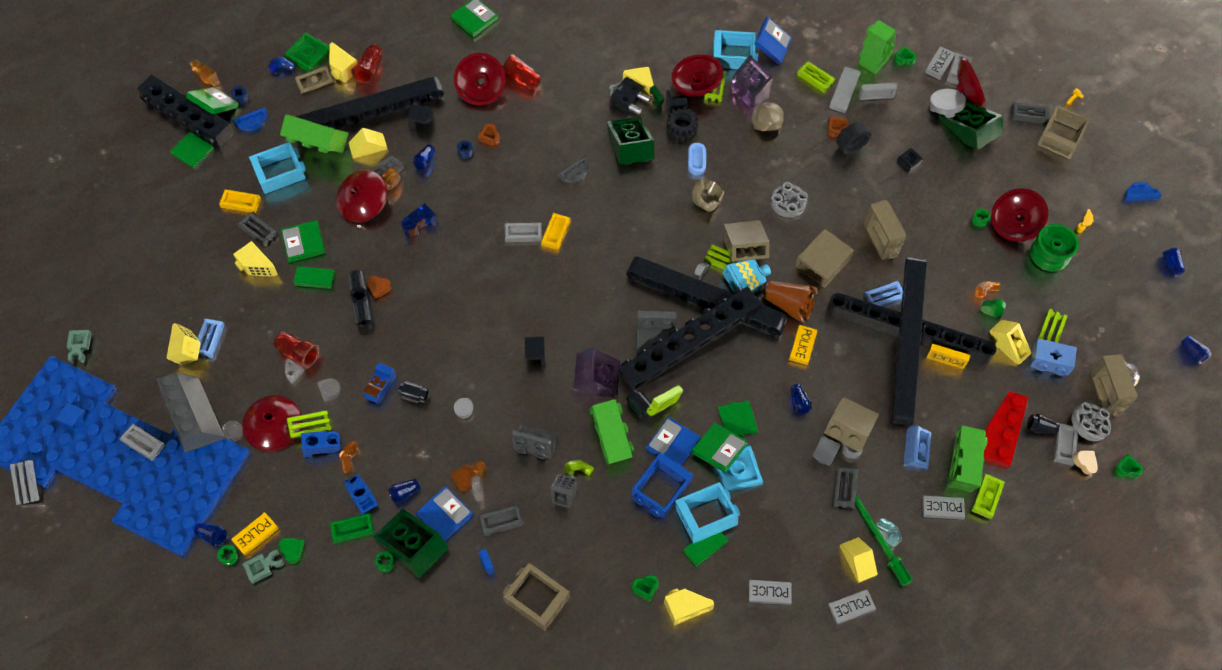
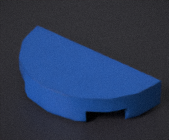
(252, 120)
(1141, 191)

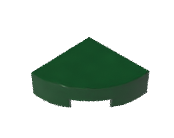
(658, 97)

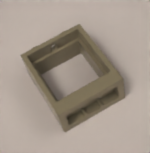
(1057, 143)
(884, 229)
(1113, 384)
(554, 607)

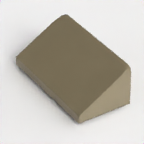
(314, 79)

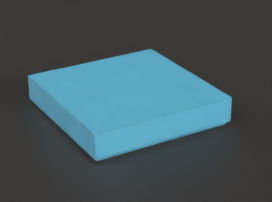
(742, 474)

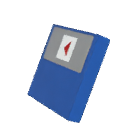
(773, 40)
(673, 441)
(445, 513)

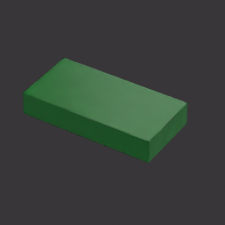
(314, 277)
(352, 528)
(705, 548)

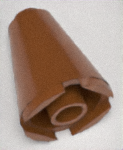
(791, 298)

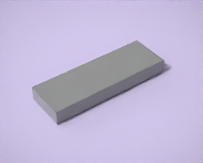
(845, 89)

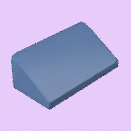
(917, 447)

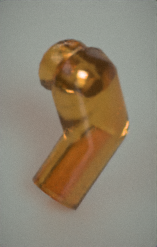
(986, 286)
(347, 454)

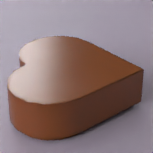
(836, 125)
(489, 135)
(378, 287)

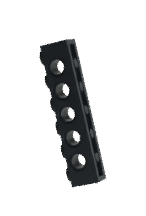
(187, 113)

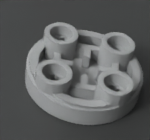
(947, 102)
(789, 200)
(1091, 421)

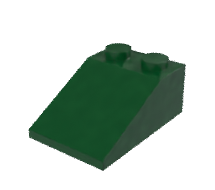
(975, 125)
(631, 140)
(411, 542)

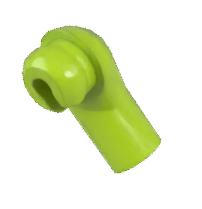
(576, 465)

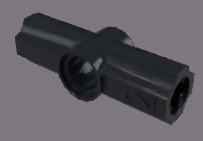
(360, 307)

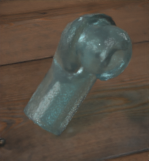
(893, 531)

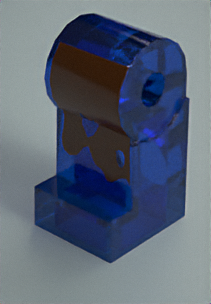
(418, 220)

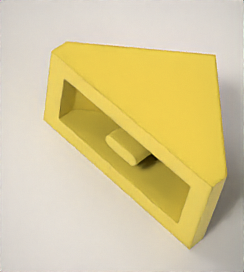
(641, 77)
(367, 143)
(860, 559)

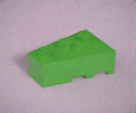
(877, 46)
(313, 134)
(612, 431)
(967, 459)

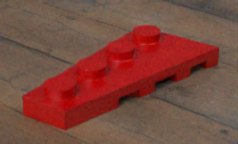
(1005, 429)

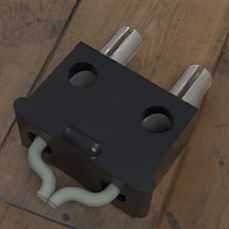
(627, 95)

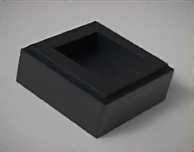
(910, 159)

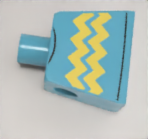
(746, 274)

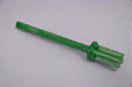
(895, 563)

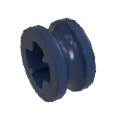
(239, 90)
(462, 153)

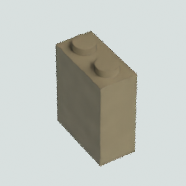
(746, 241)
(824, 258)
(851, 424)

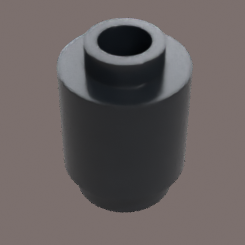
(413, 392)
(639, 403)

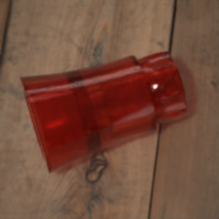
(367, 65)
(521, 72)
(299, 350)

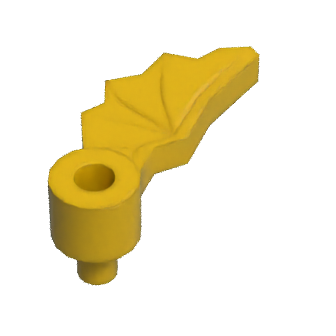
(1076, 93)
(1087, 221)

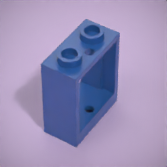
(672, 469)

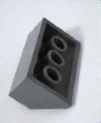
(189, 411)

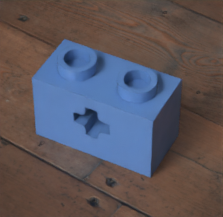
(1053, 357)

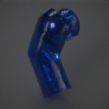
(280, 62)

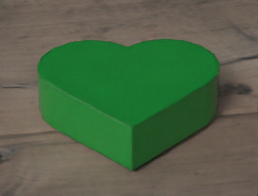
(905, 56)
(994, 308)
(1128, 467)
(291, 549)
(645, 586)

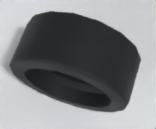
(853, 138)

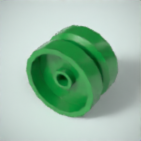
(1054, 247)

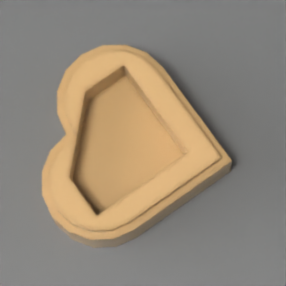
(1086, 461)

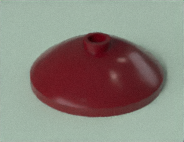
(474, 68)
(697, 75)
(969, 83)
(368, 199)
(1018, 204)
(272, 433)

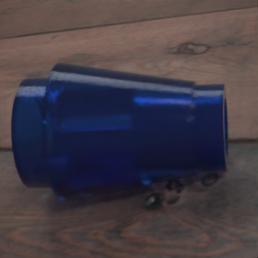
(423, 158)
(1174, 261)
(1196, 350)
(800, 400)
(403, 490)
(211, 533)

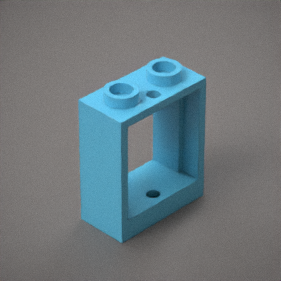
(733, 38)
(275, 155)
(701, 497)

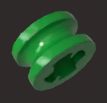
(978, 222)
(384, 554)
(233, 557)

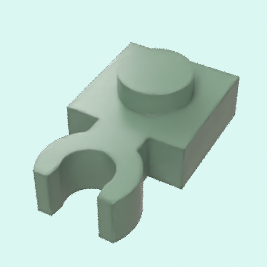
(77, 343)
(260, 566)

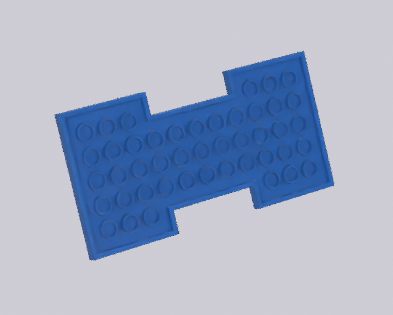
(158, 497)

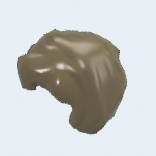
(768, 117)
(707, 194)

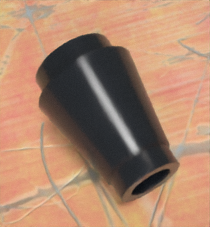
(1041, 424)

